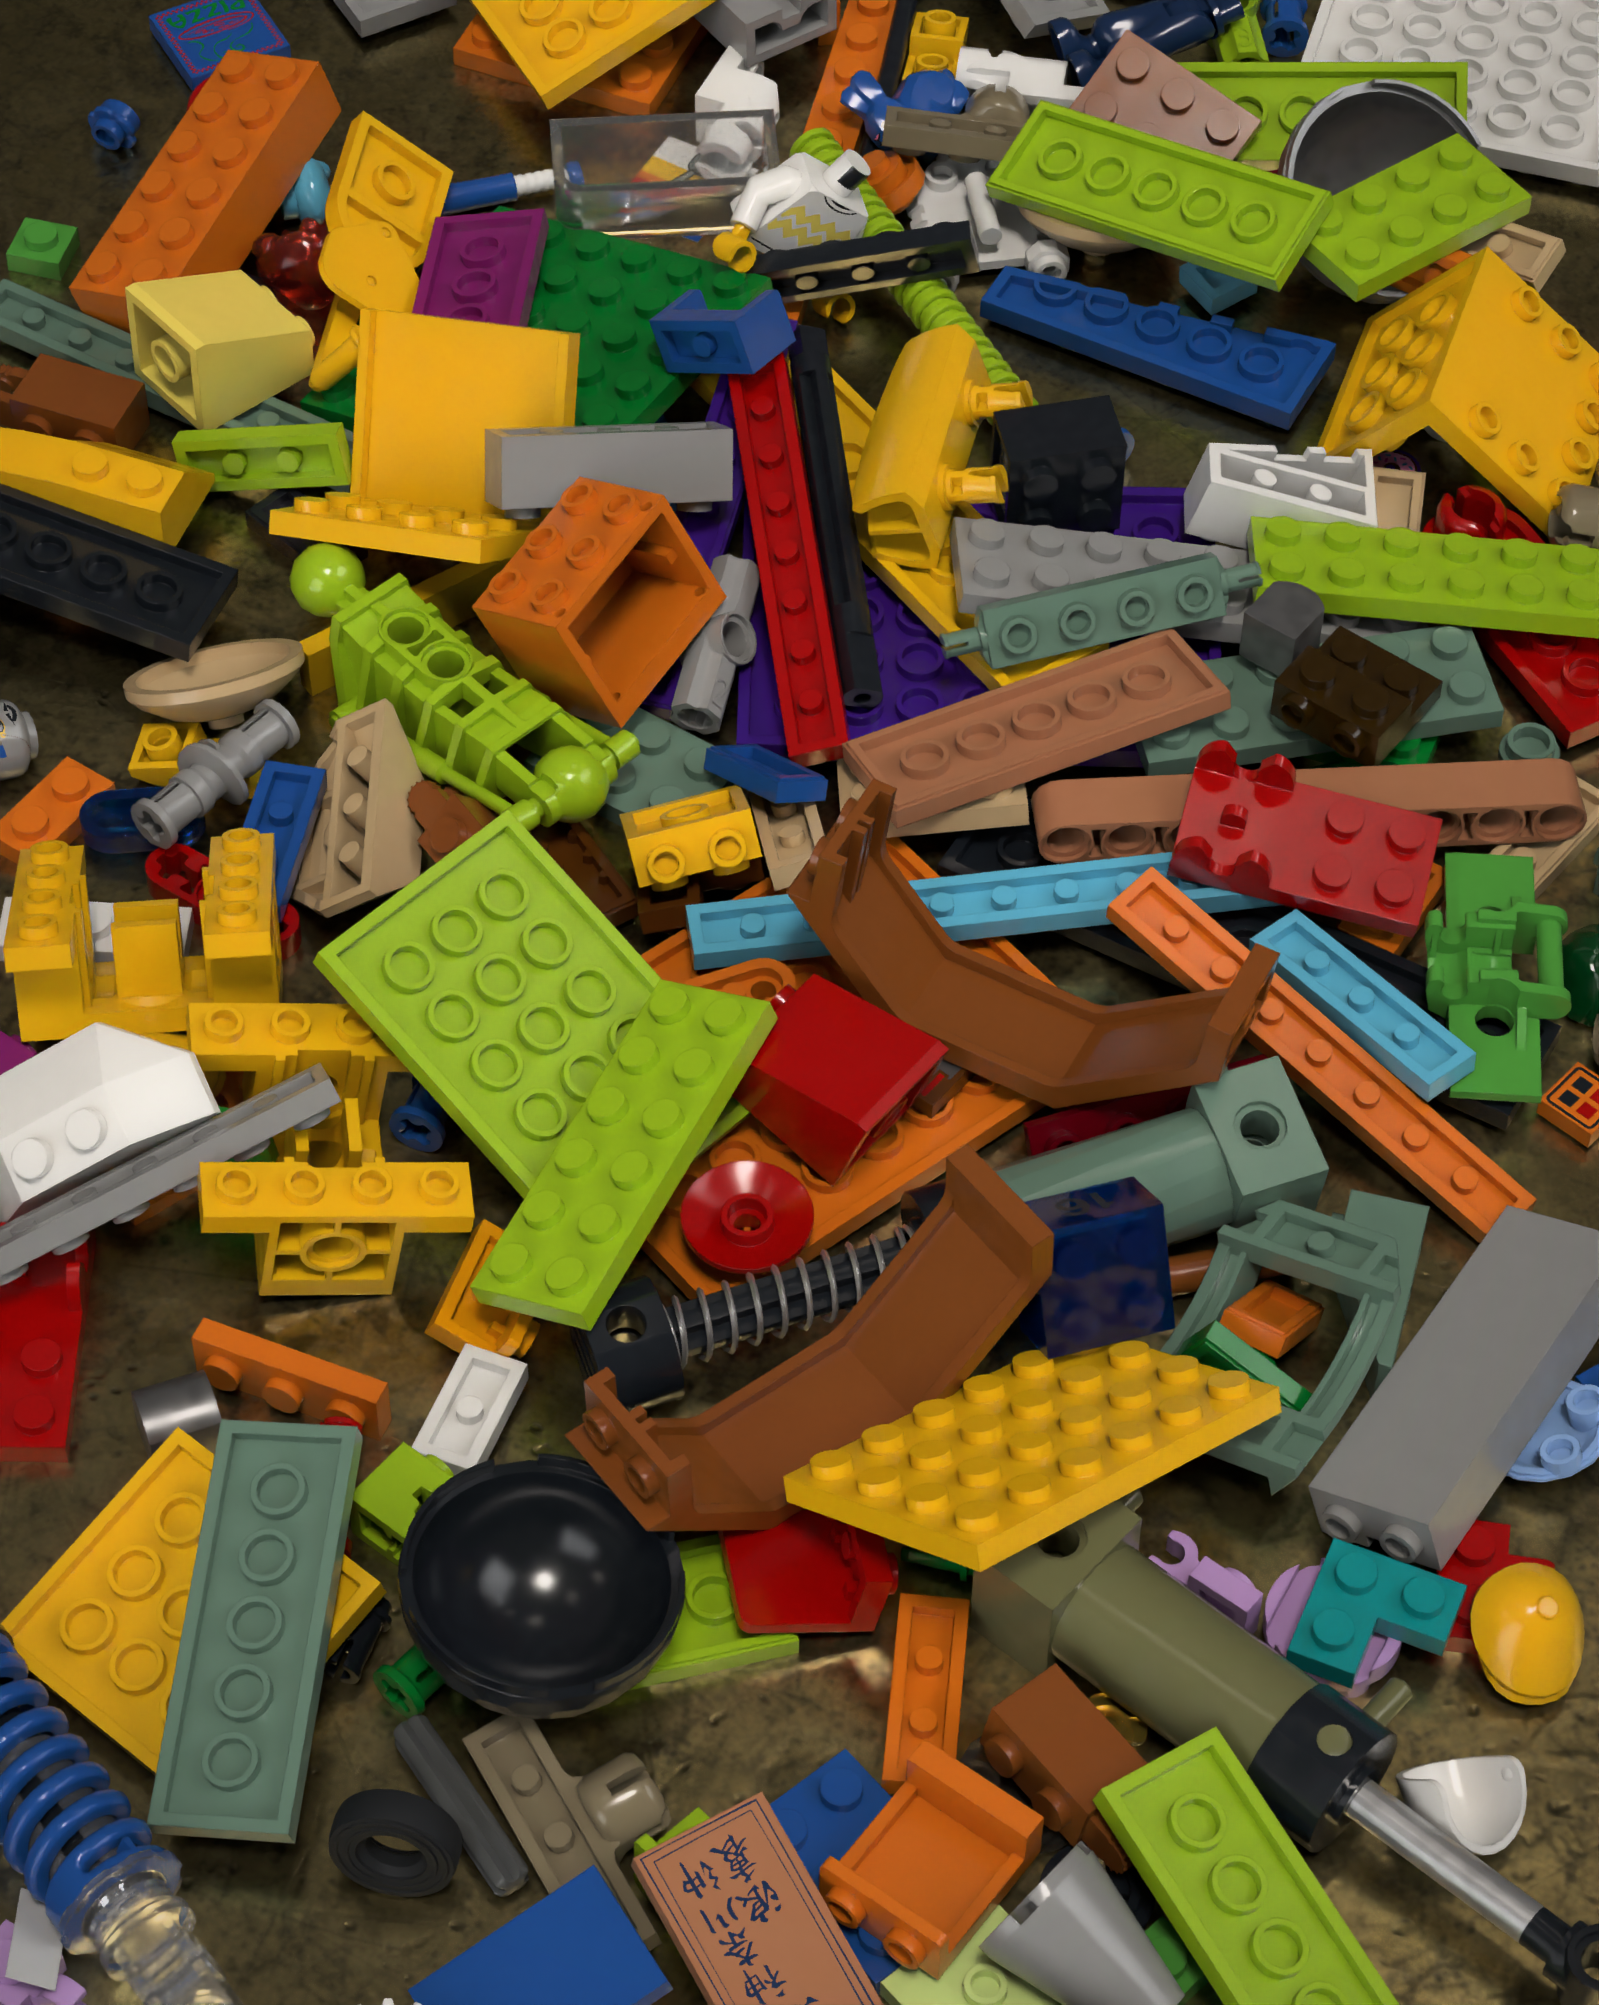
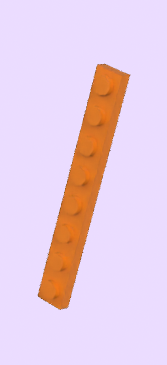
(1324, 1060)

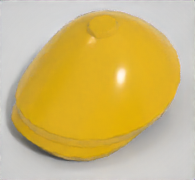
(1528, 1632)

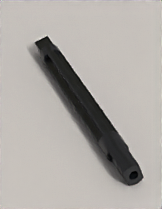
(834, 518)

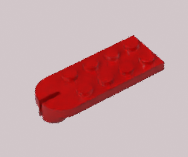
(1549, 670)

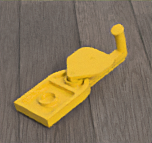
(377, 236)

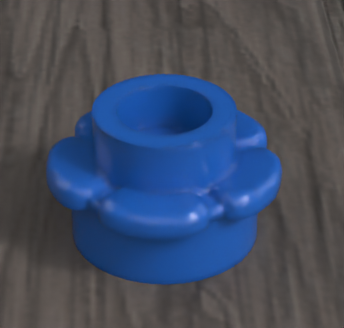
(114, 124)

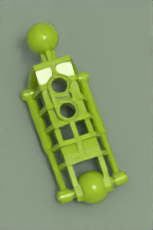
(454, 699)

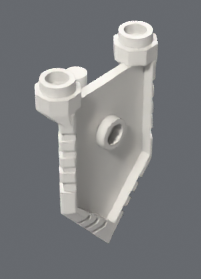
(1000, 231)

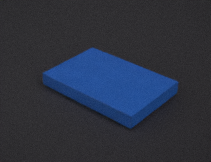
(557, 1952)

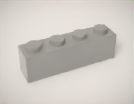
(679, 460)

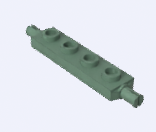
(1101, 610)

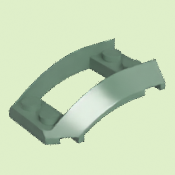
(1321, 1253)

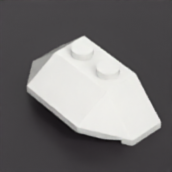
(90, 1110)

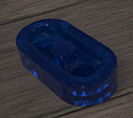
(109, 824)

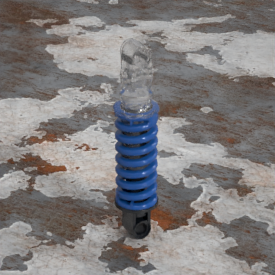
(64, 1820)

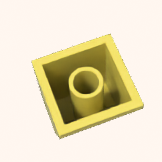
(215, 344)

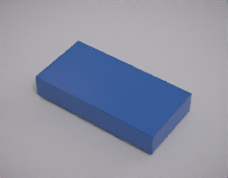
(766, 773)

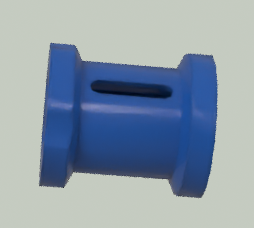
(1280, 24)
(420, 1120)

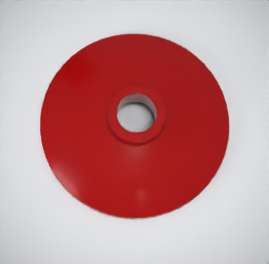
(747, 1196)

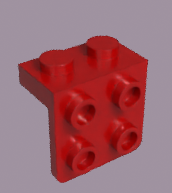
(808, 1576)

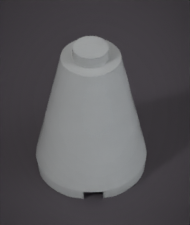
(1082, 1941)

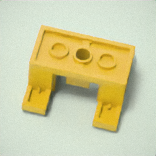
(150, 979)
(330, 1204)

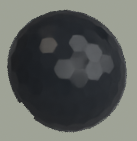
(538, 1588)

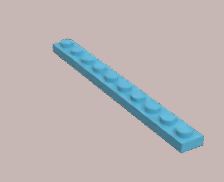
(962, 904)

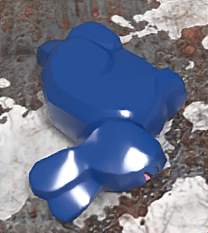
(921, 90)

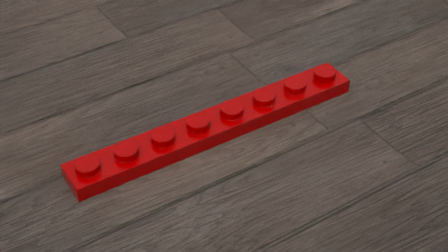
(789, 565)

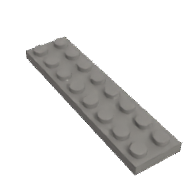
(1014, 560)

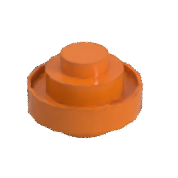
(894, 178)

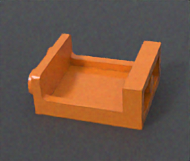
(933, 1862)

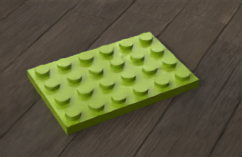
(499, 993)

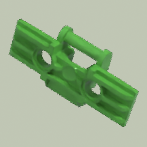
(1472, 976)

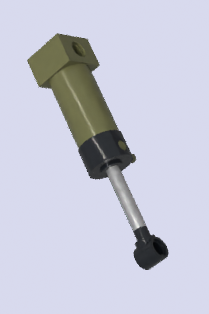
(1190, 1667)

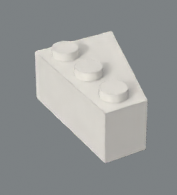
(1258, 482)

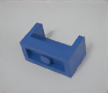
(721, 340)

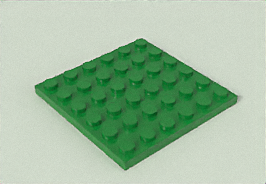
(608, 295)

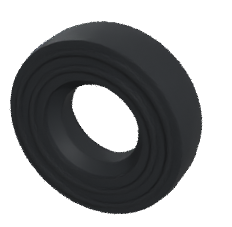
(399, 1816)

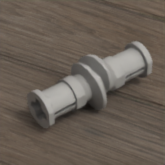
(215, 771)

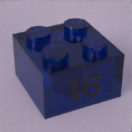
(1106, 1271)

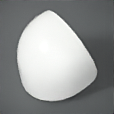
(1469, 1799)

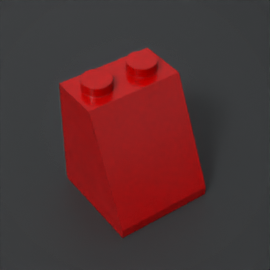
(835, 1074)

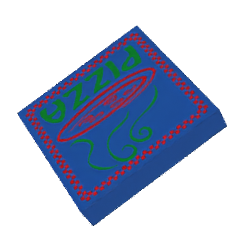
(203, 31)

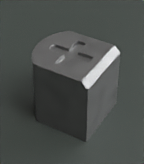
(1281, 625)
(175, 1403)

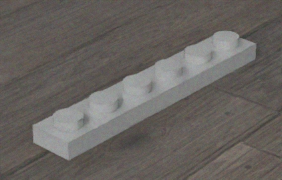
(126, 1189)

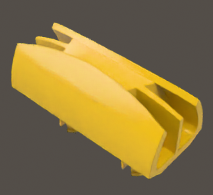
(922, 443)

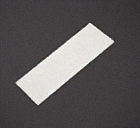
(34, 1945)

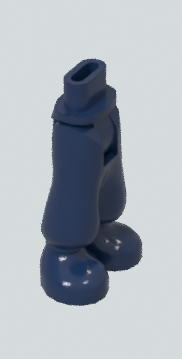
(1164, 24)

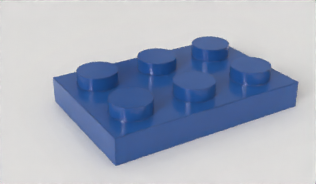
(824, 1820)

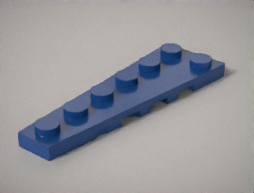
(1230, 366)

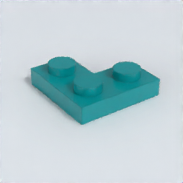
(1369, 1594)

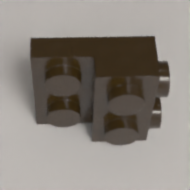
(1353, 696)

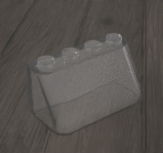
(657, 170)

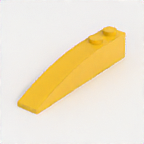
(105, 482)

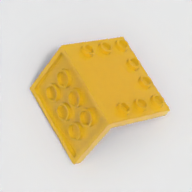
(1487, 374)
(420, 434)

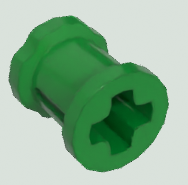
(407, 1683)

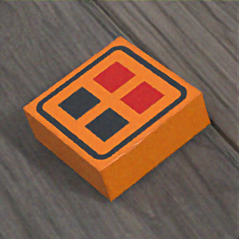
(1574, 1104)

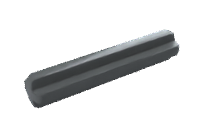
(454, 1792)

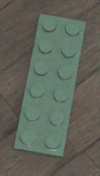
(1445, 651)
(256, 1632)

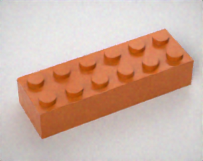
(212, 179)

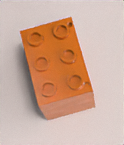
(600, 600)

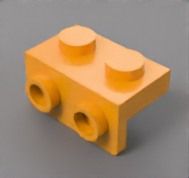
(464, 1320)

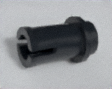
(360, 1643)

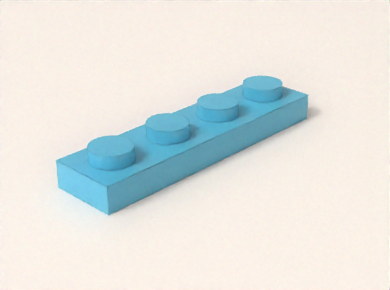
(1367, 1006)

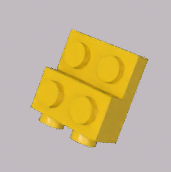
(691, 837)

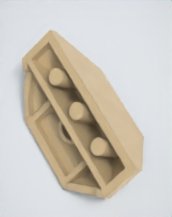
(364, 830)

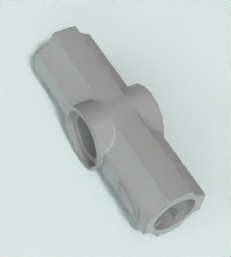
(718, 649)

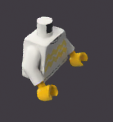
(798, 208)

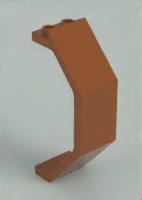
(992, 1014)
(900, 1345)

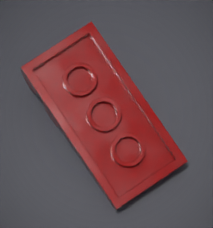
(1303, 843)
(42, 1354)

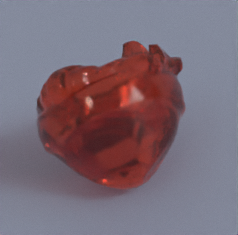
(291, 264)

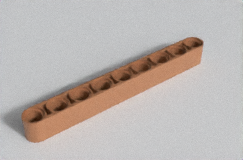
(1475, 799)

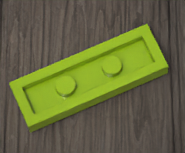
(268, 456)

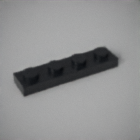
(870, 261)

